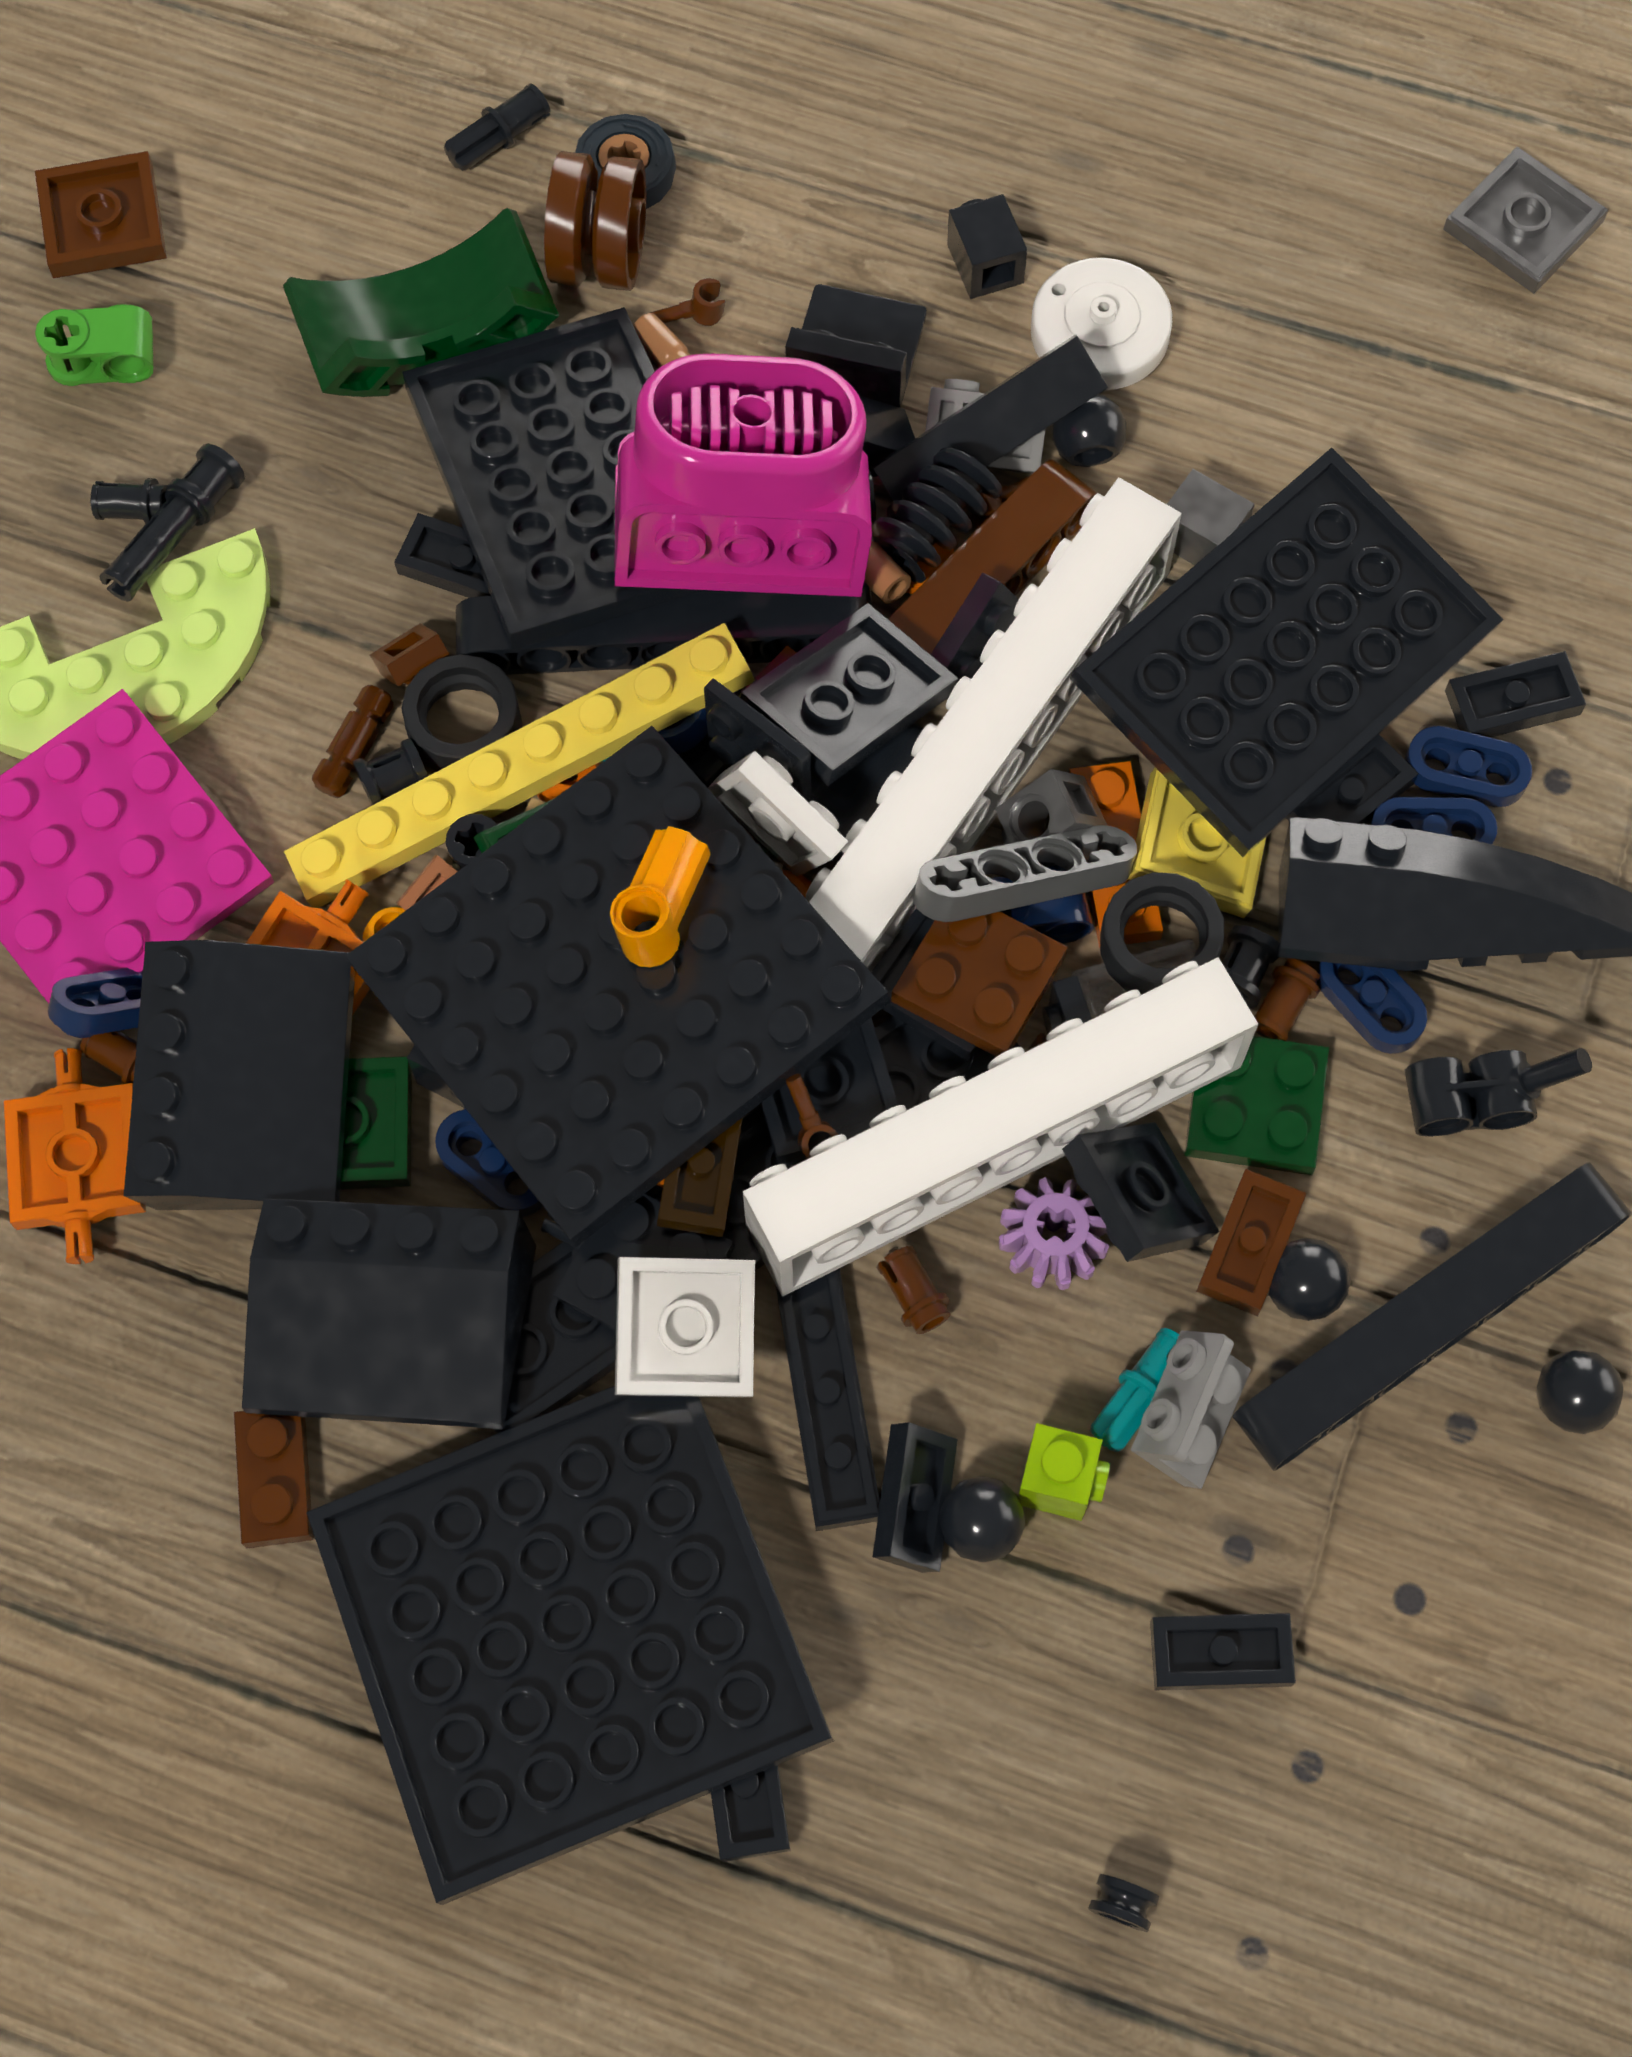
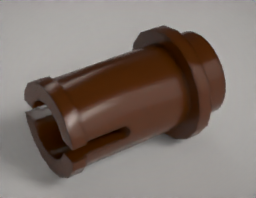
(1292, 988)
(112, 1051)
(914, 1291)

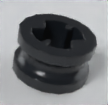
(1123, 1902)

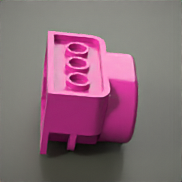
(744, 479)

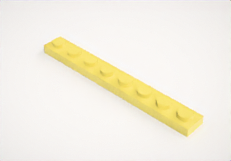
(517, 766)

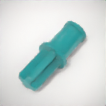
(1126, 1407)

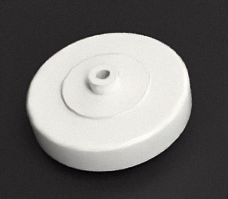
(1112, 310)

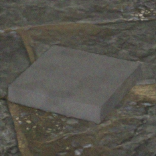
(1525, 219)

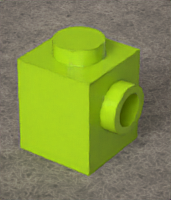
(1063, 1472)

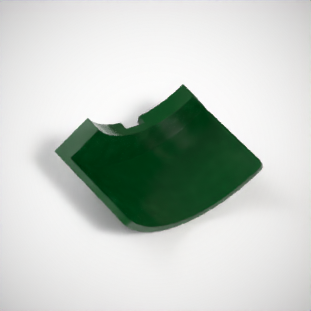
(450, 305)

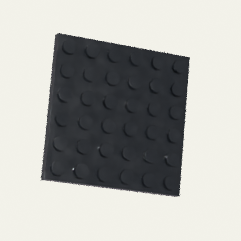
(569, 1051)
(564, 1634)

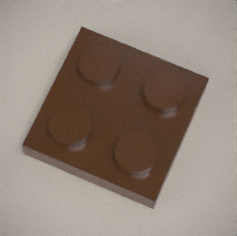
(100, 214)
(980, 978)

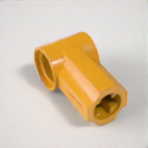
(659, 894)

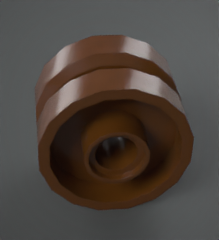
(595, 220)

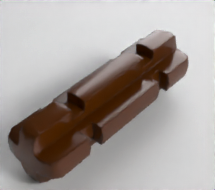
(352, 741)

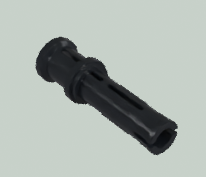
(187, 504)

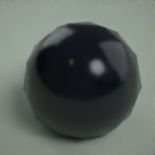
(1091, 433)
(1310, 1280)
(1579, 1391)
(982, 1519)

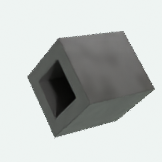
(1207, 515)

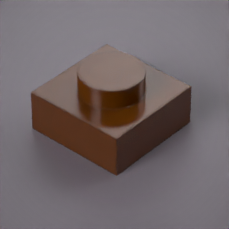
(408, 654)

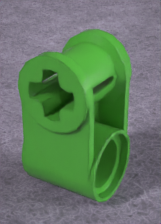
(103, 344)

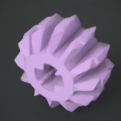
(1054, 1255)

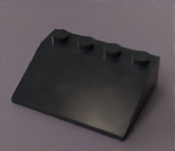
(239, 1075)
(385, 1312)

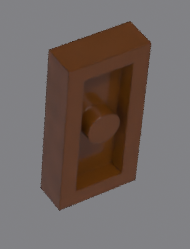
(1251, 1242)
(272, 1479)

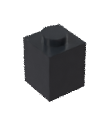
(986, 246)

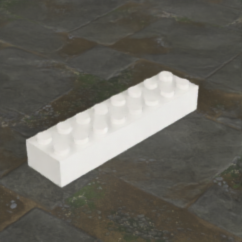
(996, 1125)

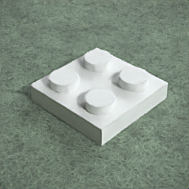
(765, 803)
(685, 1327)

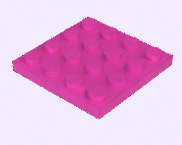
(112, 850)

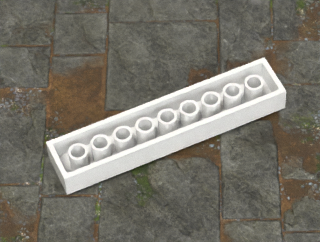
(998, 717)

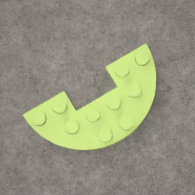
(171, 669)

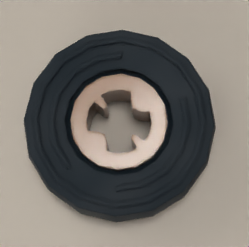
(633, 138)

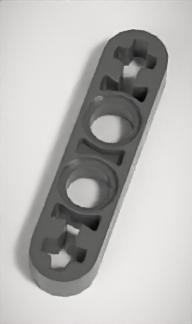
(958, 884)

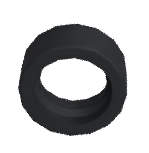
(453, 675)
(1157, 890)

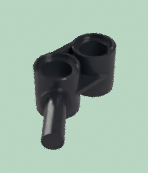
(1491, 1096)

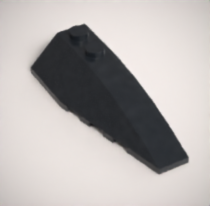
(1425, 896)

